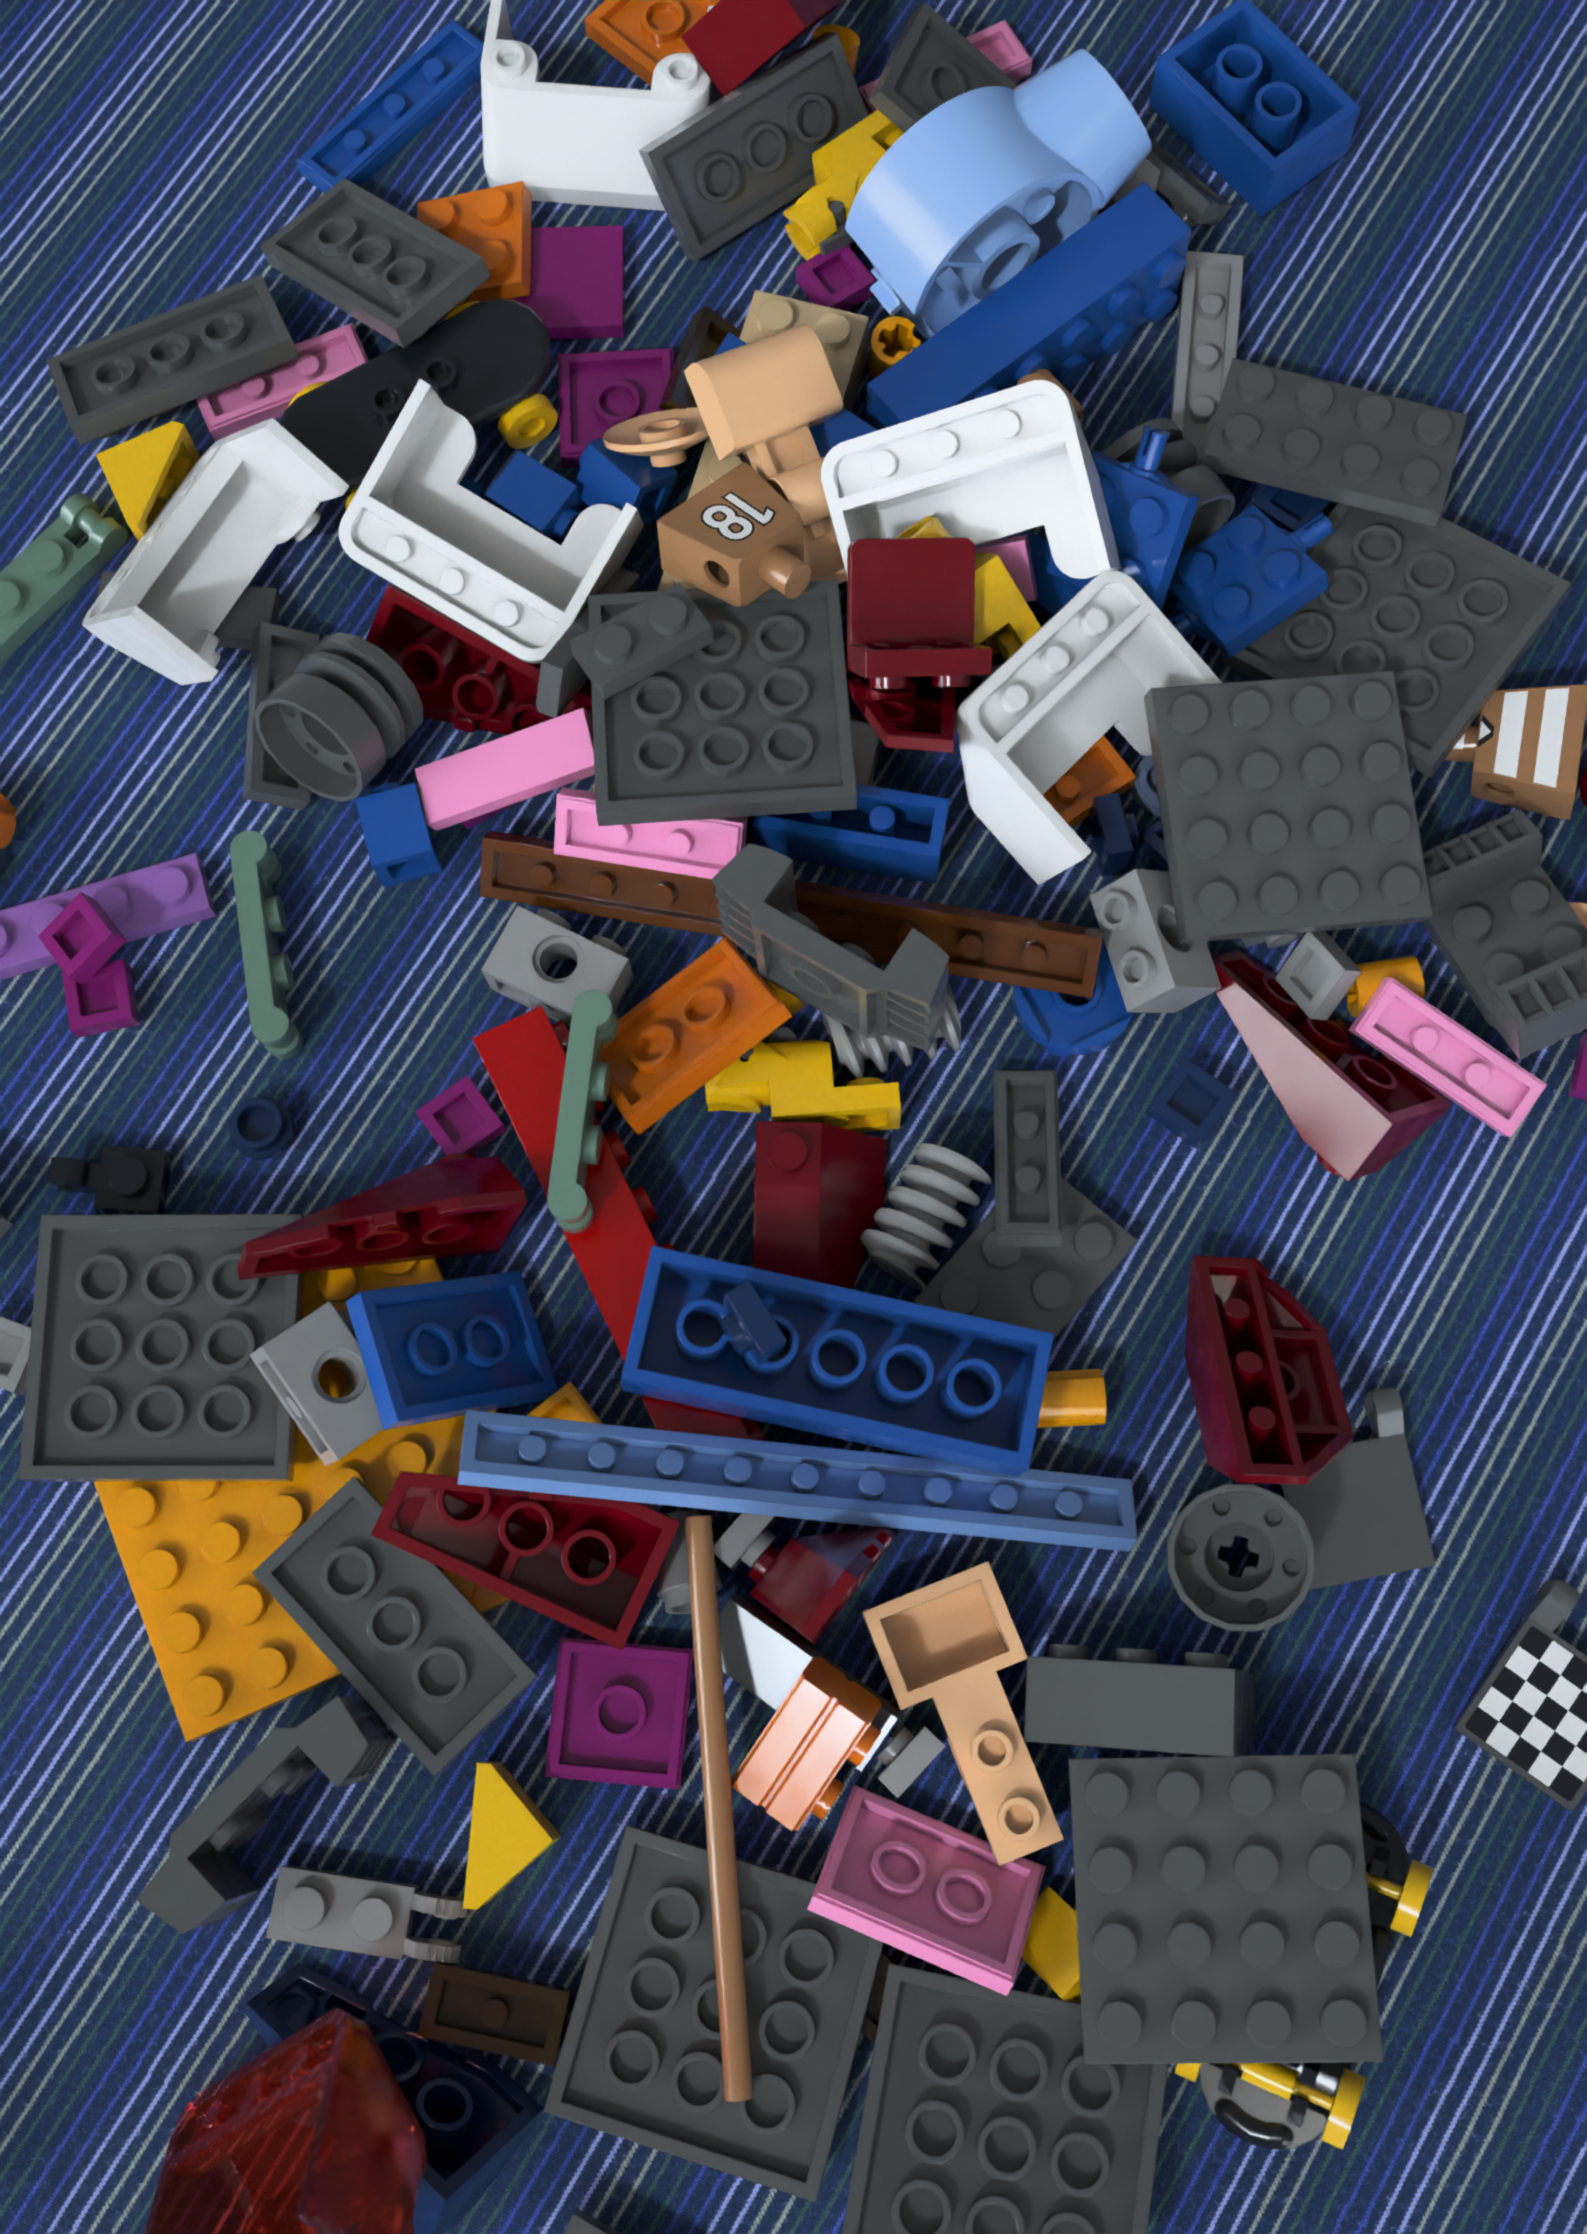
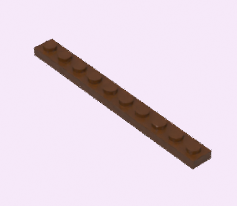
(978, 941)

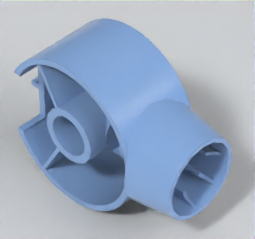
(993, 187)

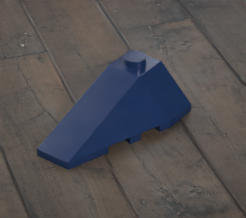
(464, 2105)

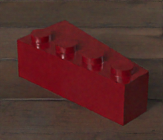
(746, 34)

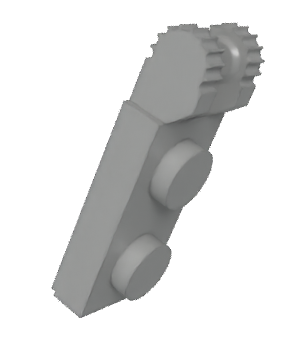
(359, 1914)

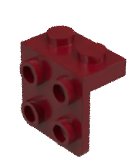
(913, 612)

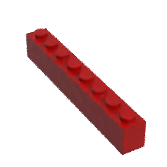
(528, 1071)

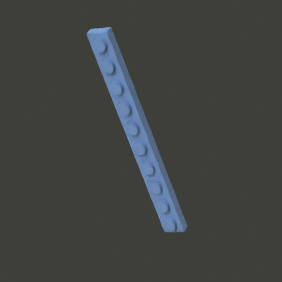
(793, 1481)

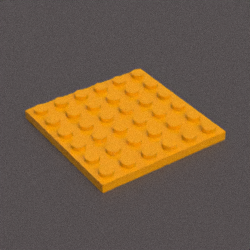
(196, 1543)

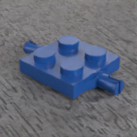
(1145, 515)
(1247, 579)

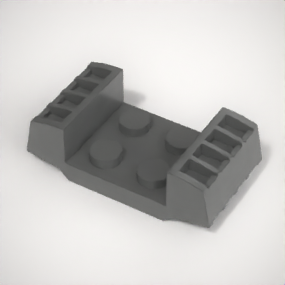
(1509, 933)
(842, 981)
(200, 1876)

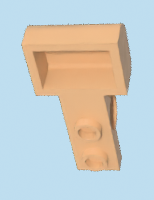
(763, 405)
(947, 1648)

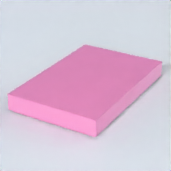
(928, 1890)

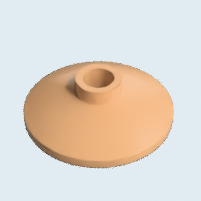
(658, 435)

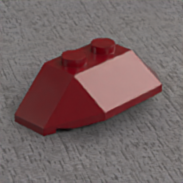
(1260, 1376)

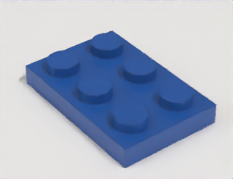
(450, 1348)

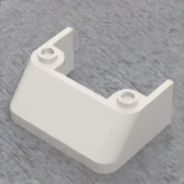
(578, 138)
(208, 547)

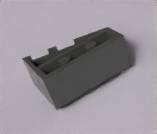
(1140, 1702)

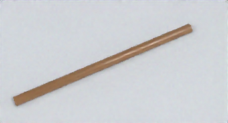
(718, 1811)

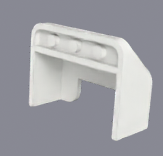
(984, 473)
(465, 553)
(1056, 702)

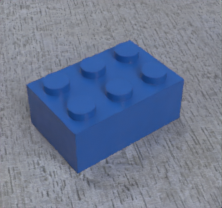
(1253, 105)

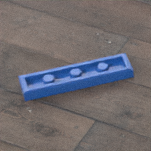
(395, 110)

